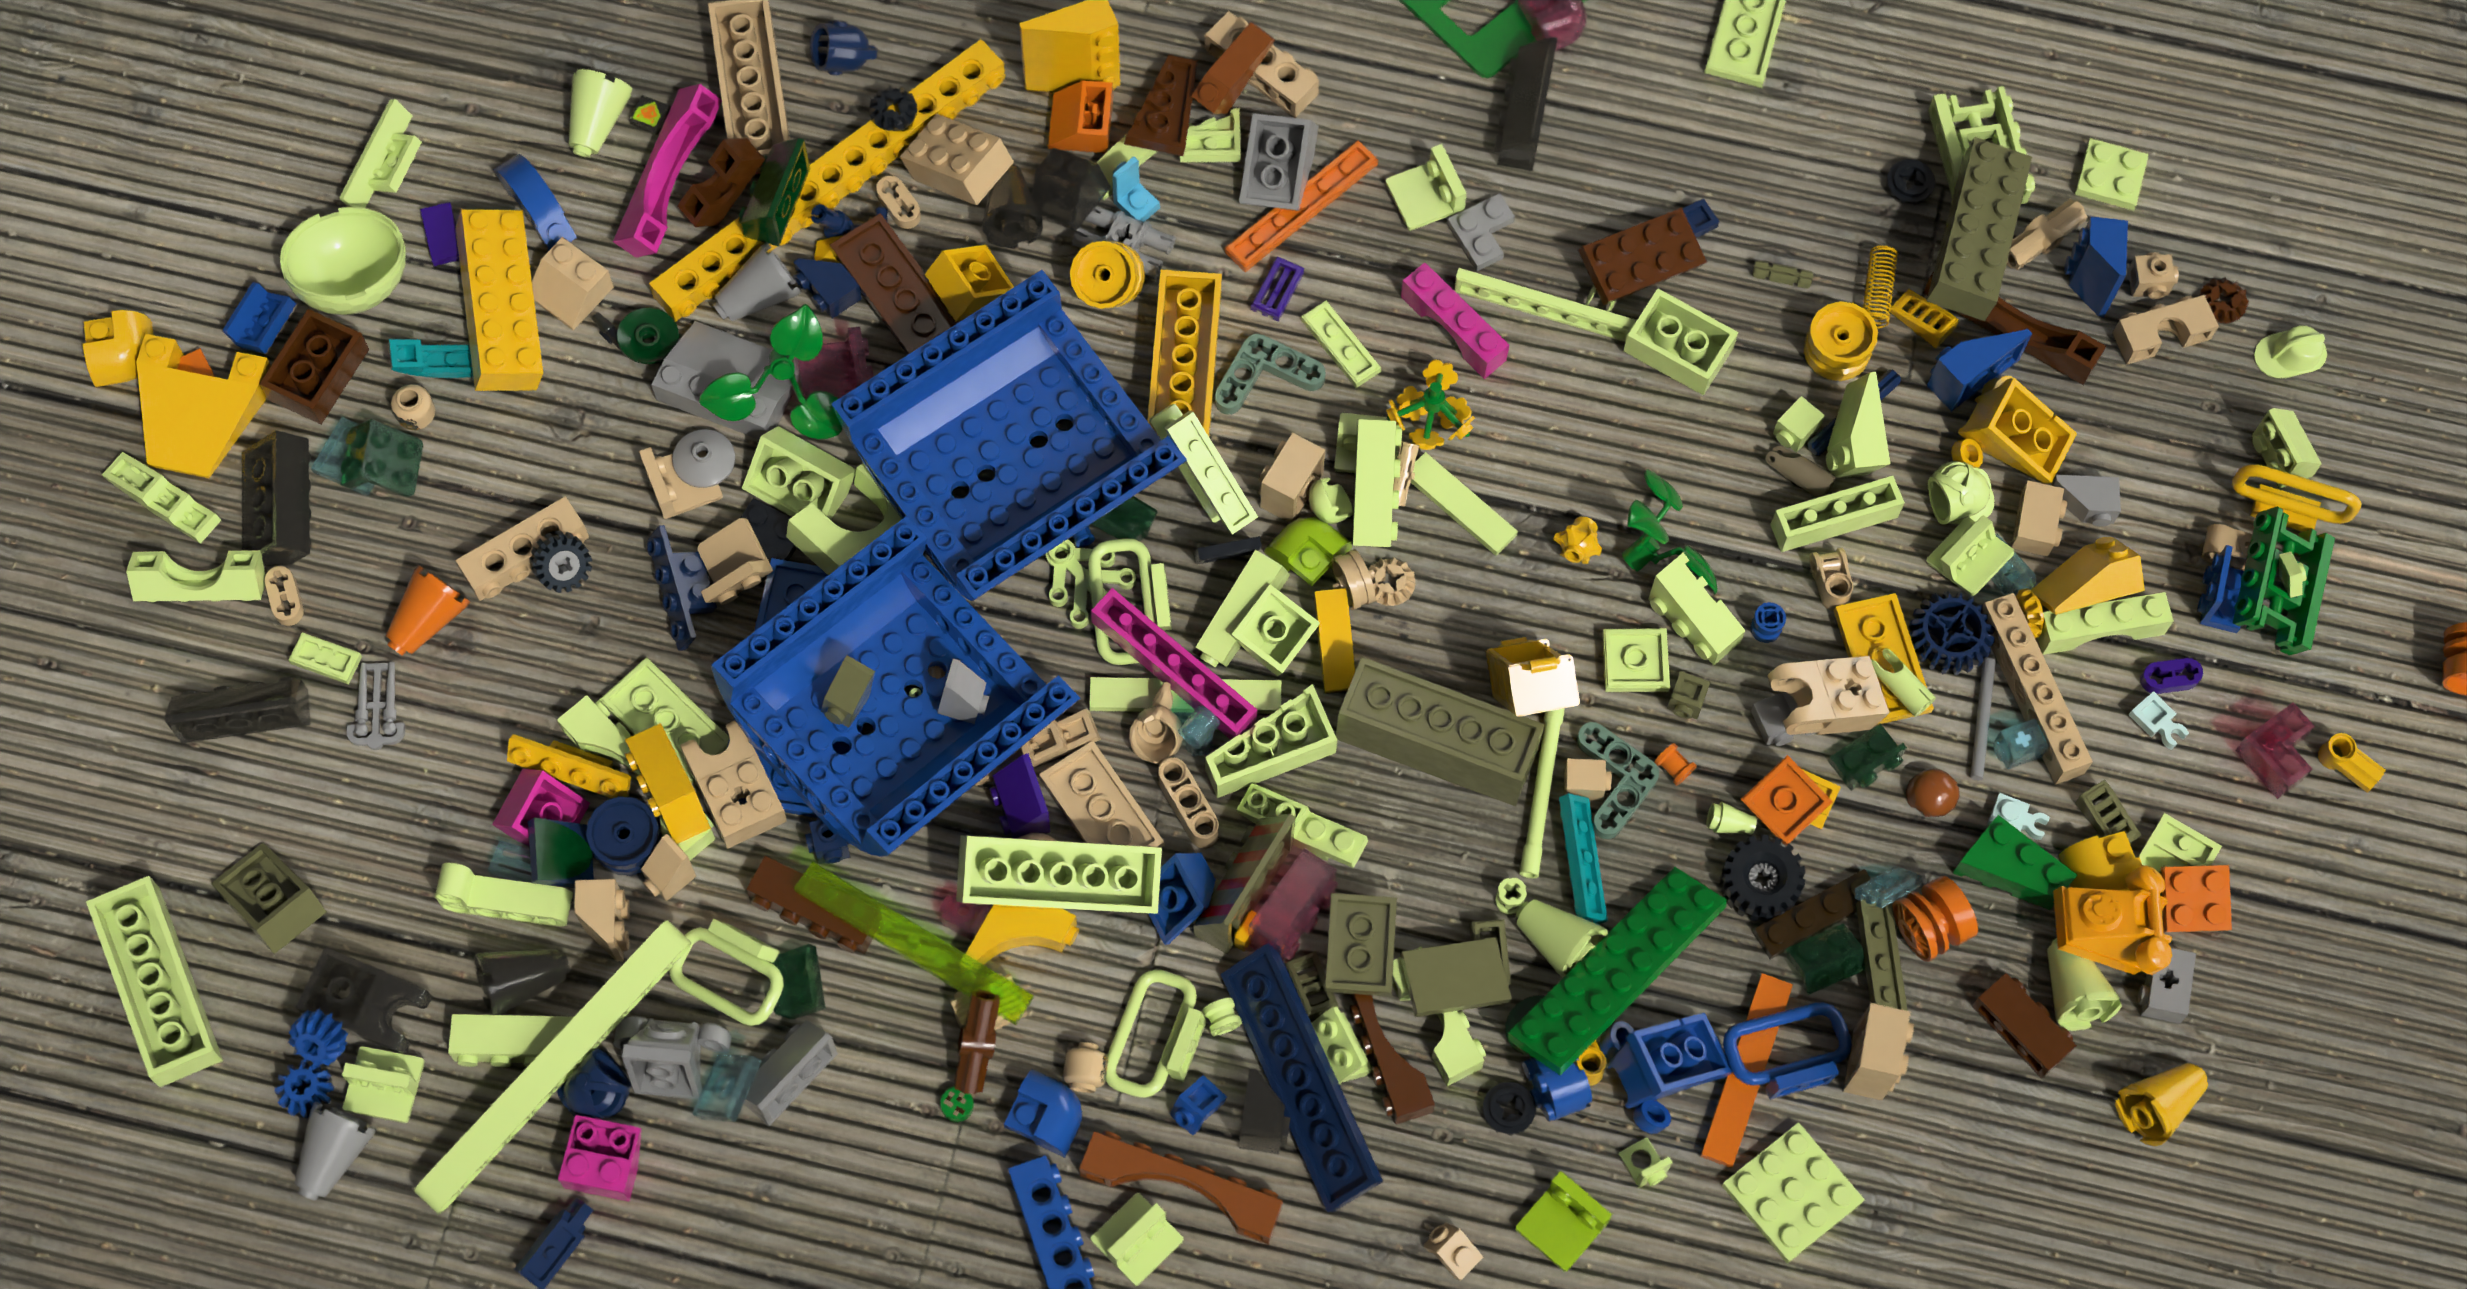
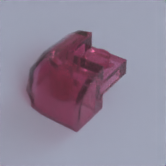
(1555, 19)

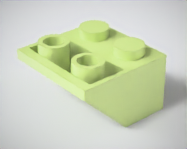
(2285, 444)

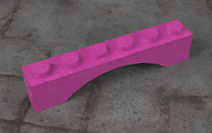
(646, 214)

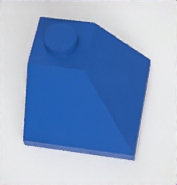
(1183, 894)

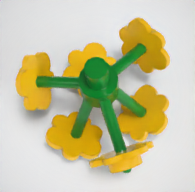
(1416, 404)

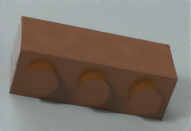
(2024, 1025)

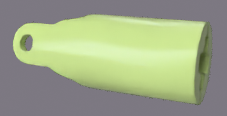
(1904, 684)

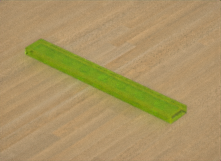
(910, 940)

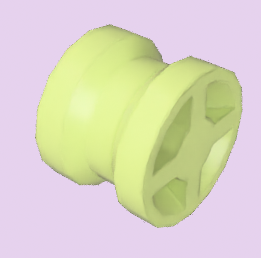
(1222, 1016)

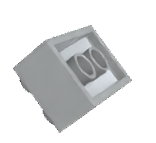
(1278, 161)

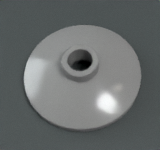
(706, 470)

